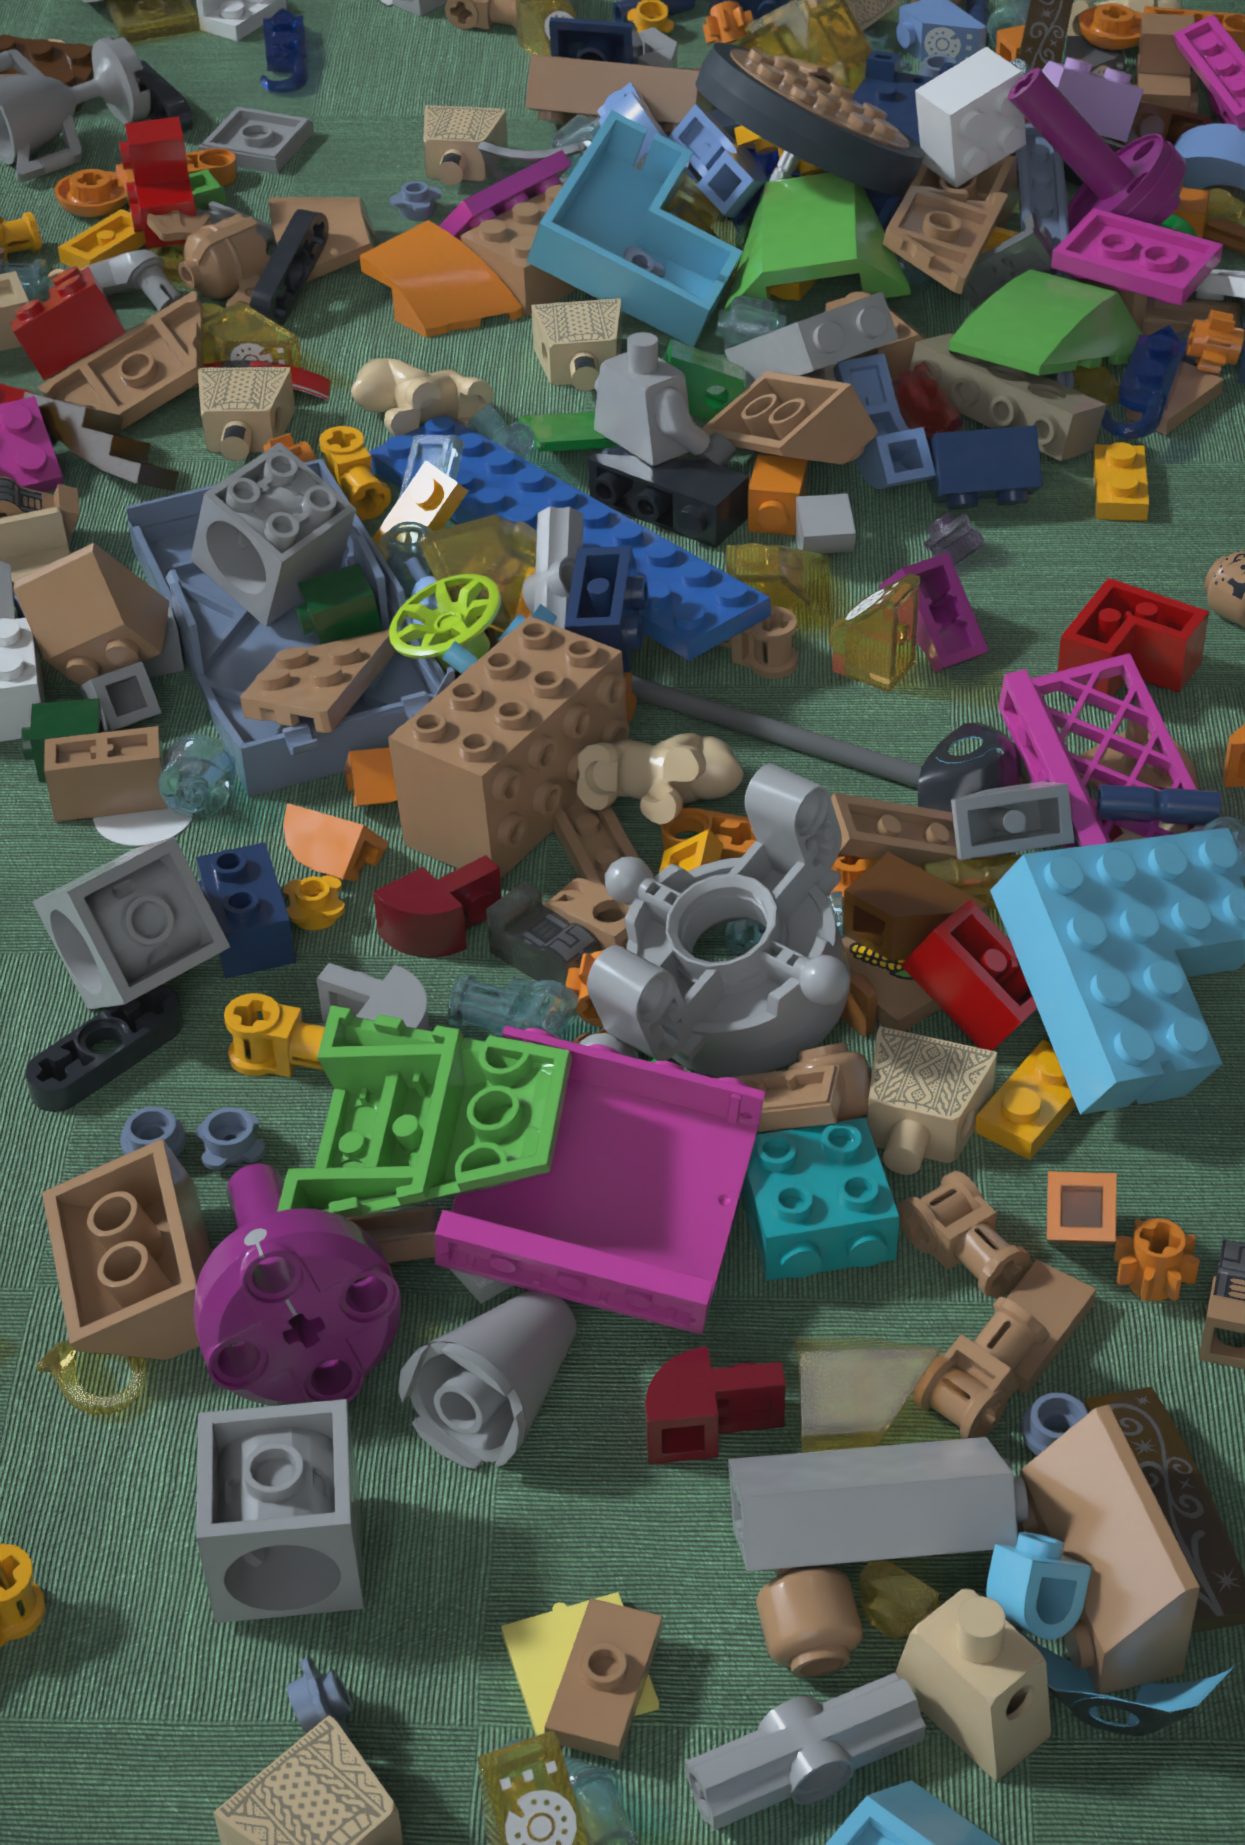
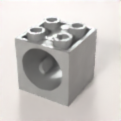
(270, 531)
(131, 924)
(279, 1511)

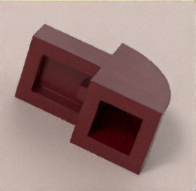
(430, 914)
(694, 1404)

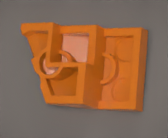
(438, 281)

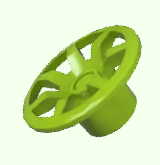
(449, 620)

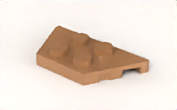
(943, 232)
(139, 366)
(317, 681)

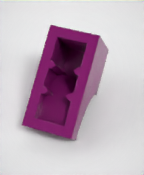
(945, 618)

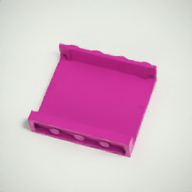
(633, 1192)

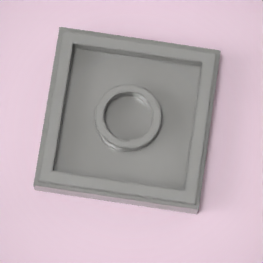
(260, 138)

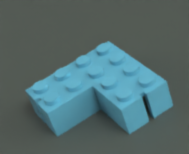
(617, 207)
(1109, 955)

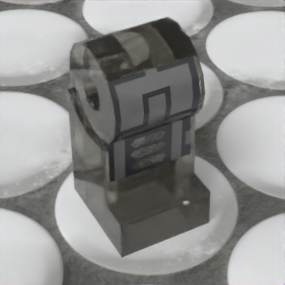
(536, 937)

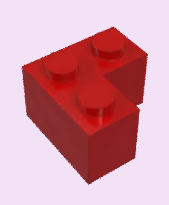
(160, 174)
(68, 324)
(1157, 631)
(973, 976)

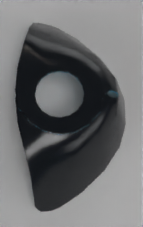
(952, 776)
(1153, 1709)

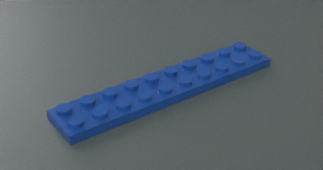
(689, 599)

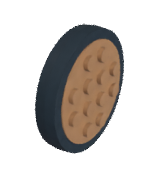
(809, 119)

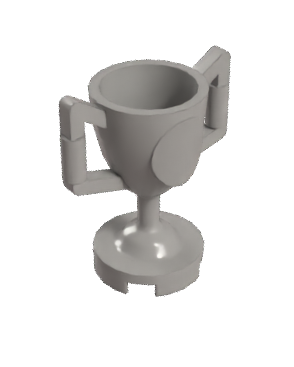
(41, 107)

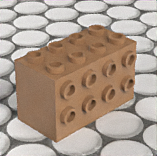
(503, 745)

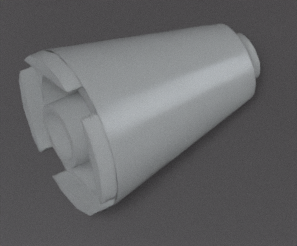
(488, 1378)

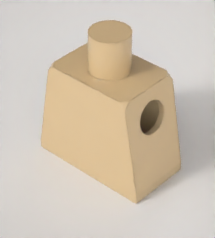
(974, 1671)

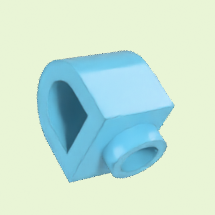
(1038, 1585)

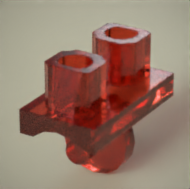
(925, 402)

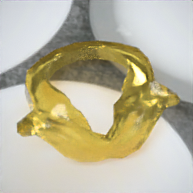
(61, 1365)

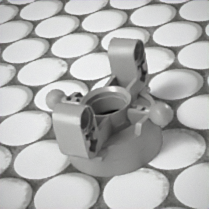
(760, 1005)

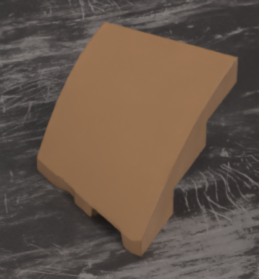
(348, 228)

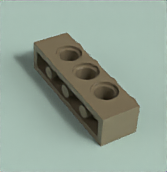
(1013, 398)

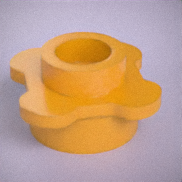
(651, 14)
(314, 901)

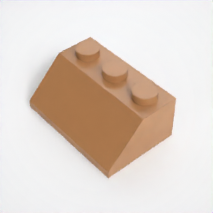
(797, 419)
(129, 1254)
(1140, 1584)

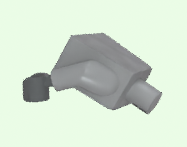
(647, 408)

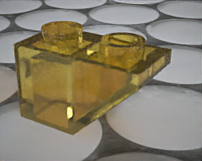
(838, 43)

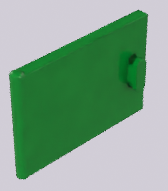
(566, 432)

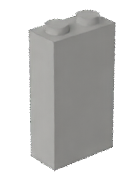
(817, 340)
(874, 1503)

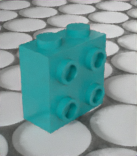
(819, 1200)

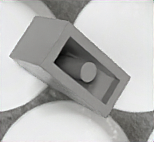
(1012, 819)

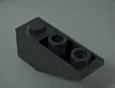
(677, 495)

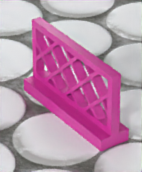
(1219, 66)
(1044, 748)

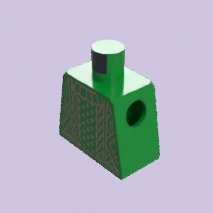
(702, 372)

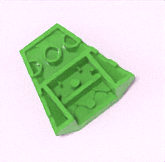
(812, 232)
(1048, 326)
(427, 1115)

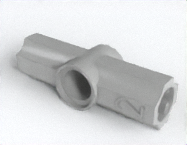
(556, 550)
(805, 1750)

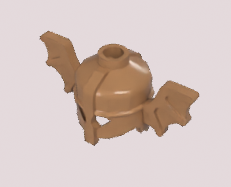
(219, 257)

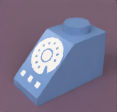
(939, 28)

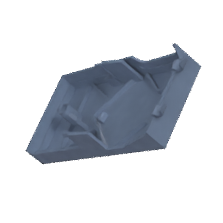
(230, 647)

